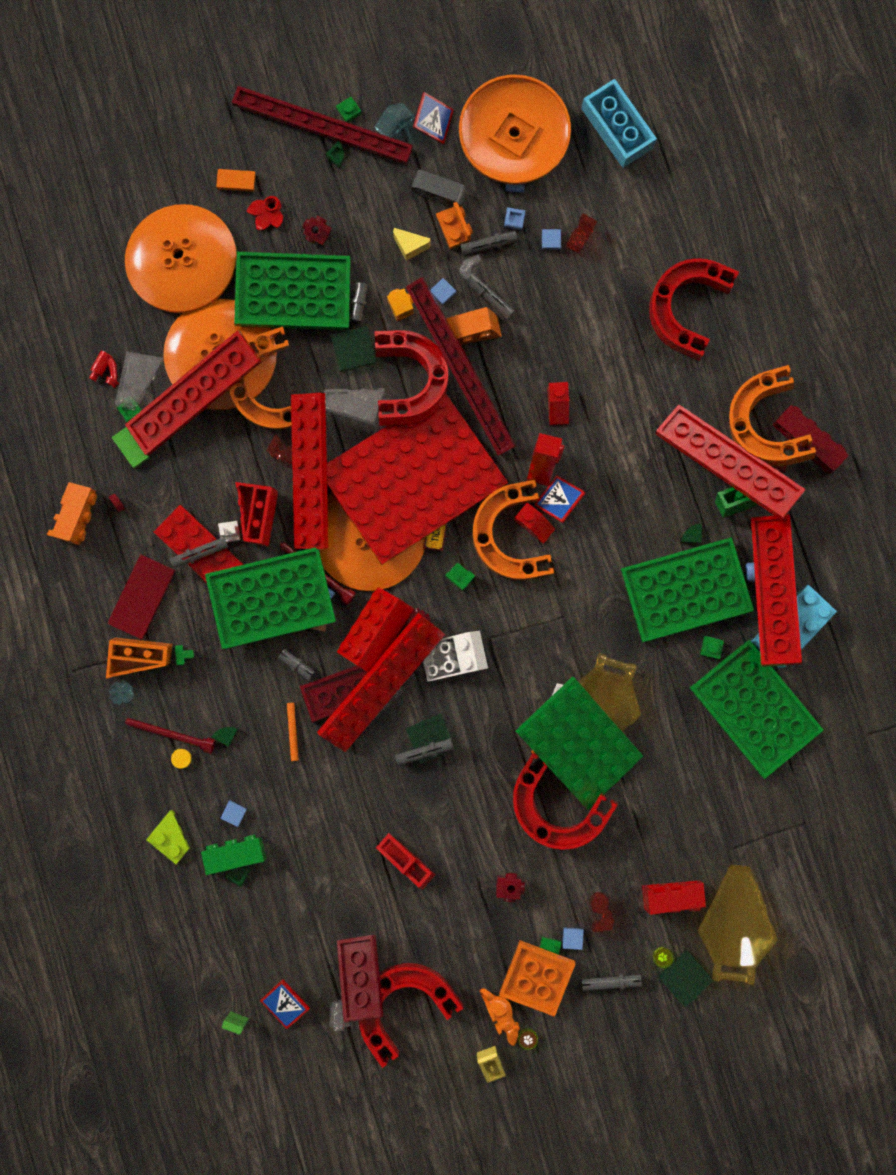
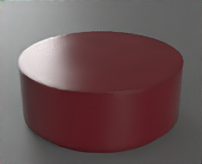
(116, 502)

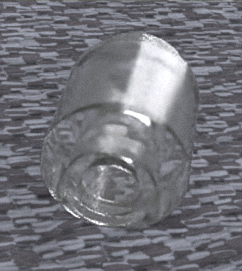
(336, 1016)

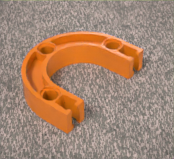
(743, 402)
(247, 405)
(489, 552)

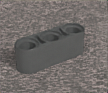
(438, 188)

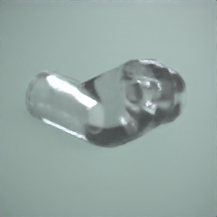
(467, 265)

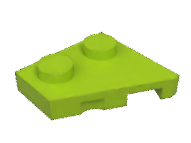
(169, 838)

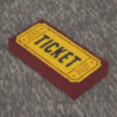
(436, 540)

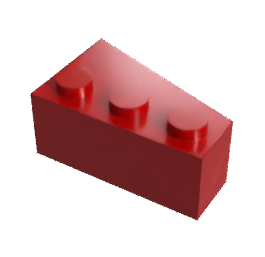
(546, 454)
(257, 512)
(673, 897)

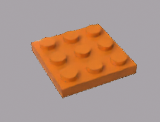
(537, 978)

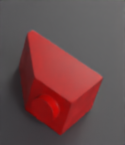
(558, 403)
(534, 523)

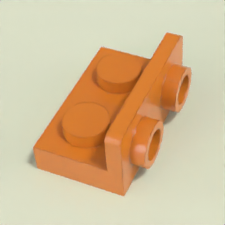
(454, 226)

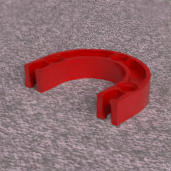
(660, 305)
(430, 357)
(557, 836)
(403, 976)

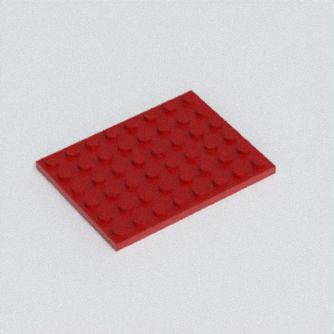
(412, 480)

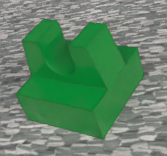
(181, 655)

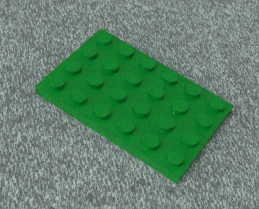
(292, 291)
(687, 589)
(270, 598)
(756, 709)
(579, 743)

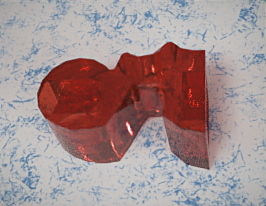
(581, 234)
(274, 451)
(599, 904)

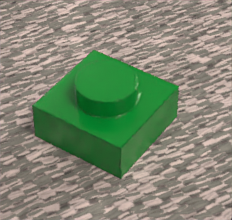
(348, 109)
(711, 647)
(550, 944)

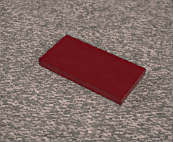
(141, 597)
(327, 694)
(359, 978)

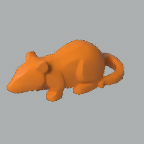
(501, 1011)

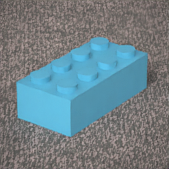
(618, 123)
(812, 615)

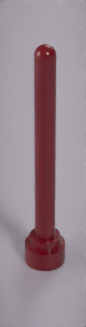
(345, 594)
(206, 745)

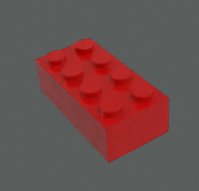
(375, 629)

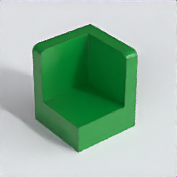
(460, 576)

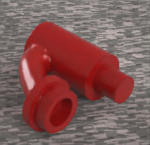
(100, 365)

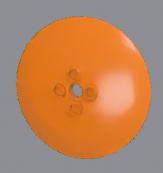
(518, 105)
(194, 278)
(202, 331)
(353, 562)

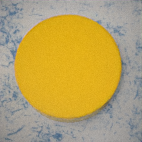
(181, 758)

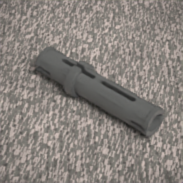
(488, 243)
(490, 296)
(177, 560)
(403, 758)
(611, 982)

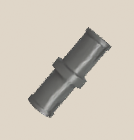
(359, 302)
(296, 665)

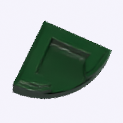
(336, 154)
(692, 534)
(225, 735)
(238, 875)

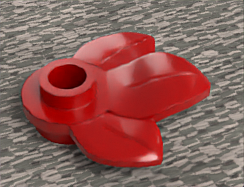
(265, 215)

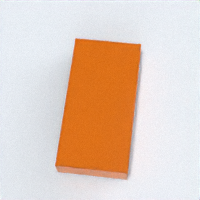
(236, 180)

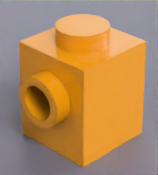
(400, 304)

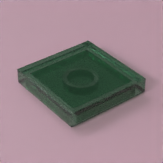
(353, 349)
(428, 731)
(685, 978)

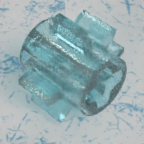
(121, 692)

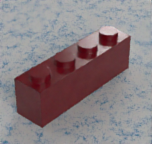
(794, 425)

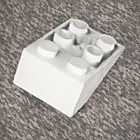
(456, 656)

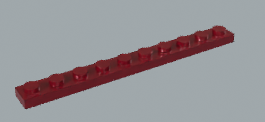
(322, 125)
(460, 366)

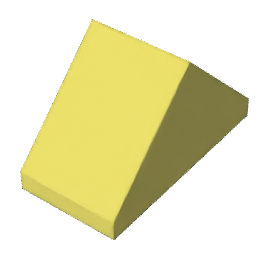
(410, 243)
(490, 1064)

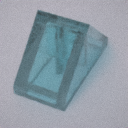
(394, 119)

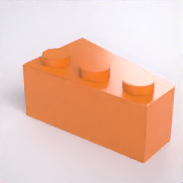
(475, 326)
(74, 514)
(136, 655)

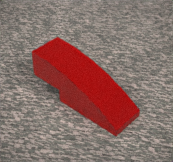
(405, 861)

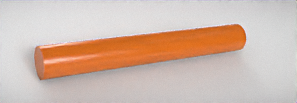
(292, 732)

